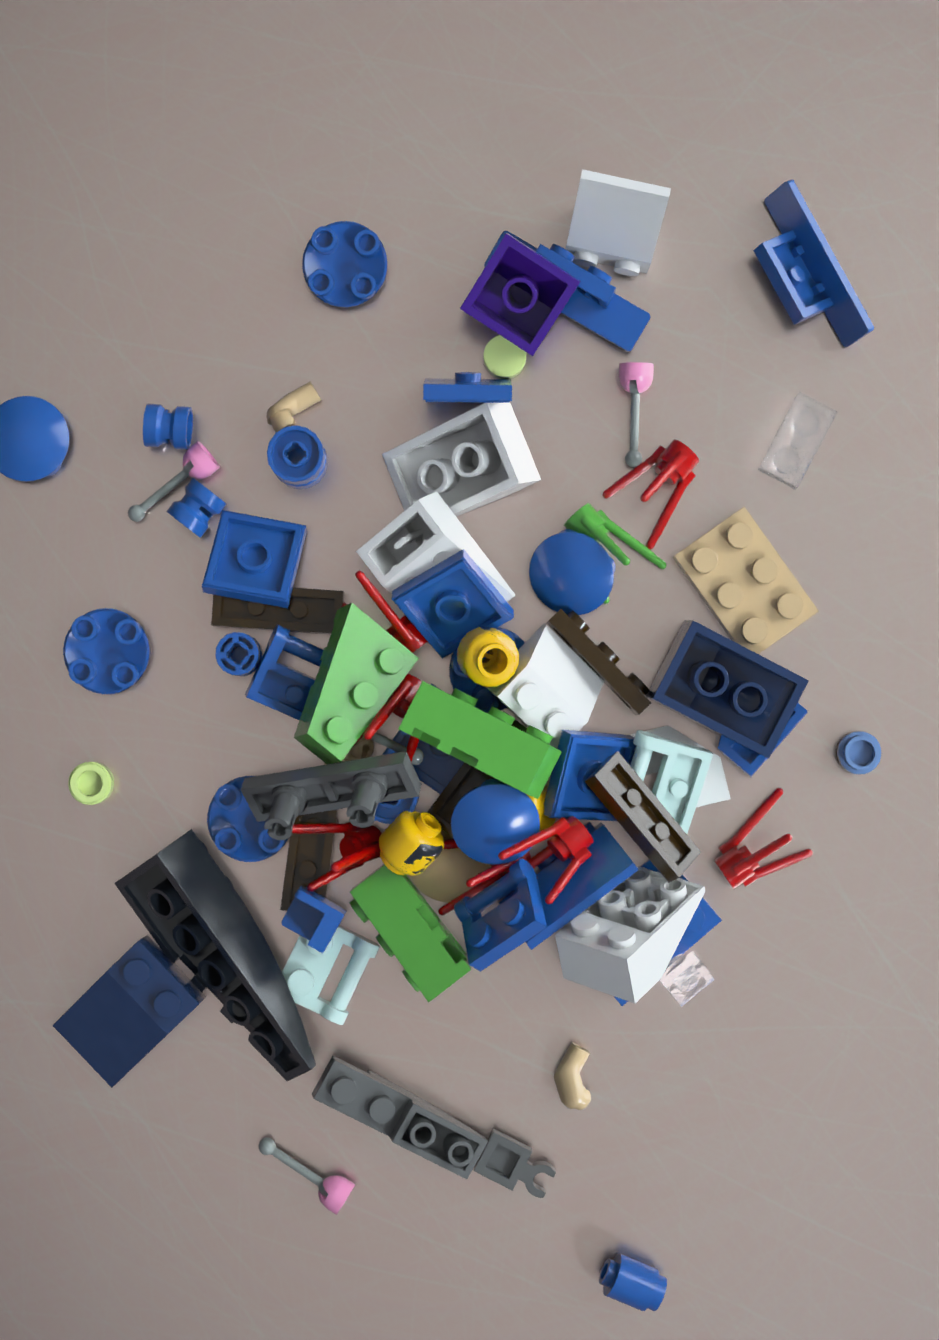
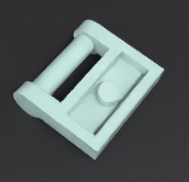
(679, 774)
(309, 969)

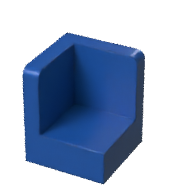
(313, 918)

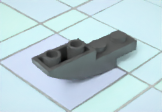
(400, 1116)

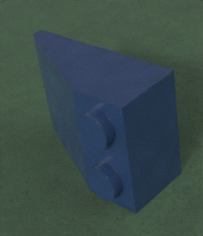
(727, 688)
(129, 1010)

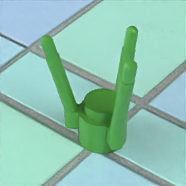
(596, 526)

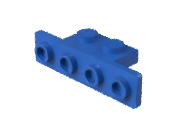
(807, 270)
(594, 299)

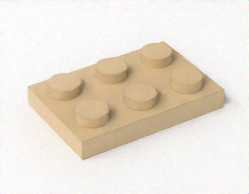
(745, 583)

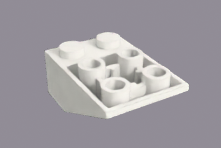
(419, 541)
(628, 934)

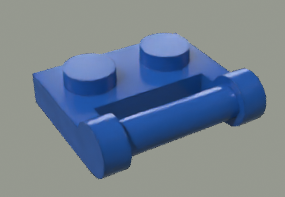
(278, 684)
(506, 925)

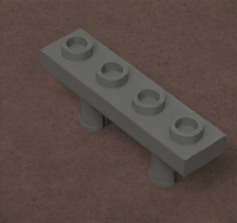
(347, 784)

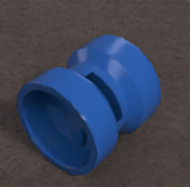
(163, 426)
(196, 507)
(243, 659)

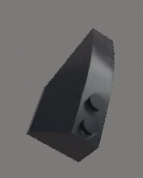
(208, 927)

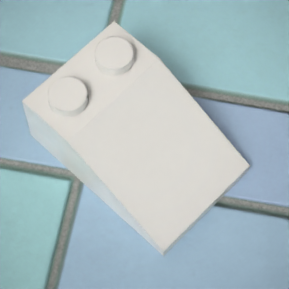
(616, 222)
(464, 460)

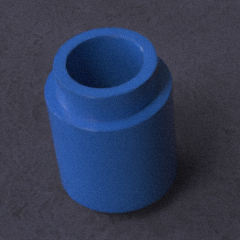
(632, 1283)

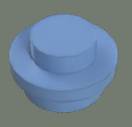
(859, 752)

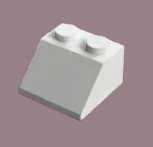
(550, 686)

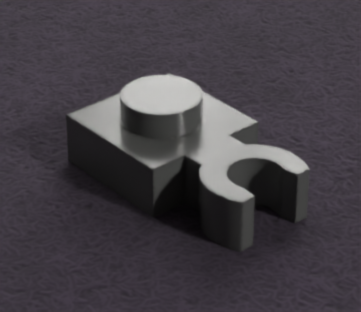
(507, 1161)

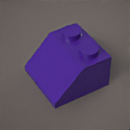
(519, 294)

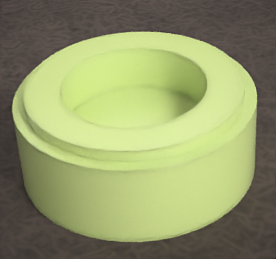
(503, 358)
(91, 783)

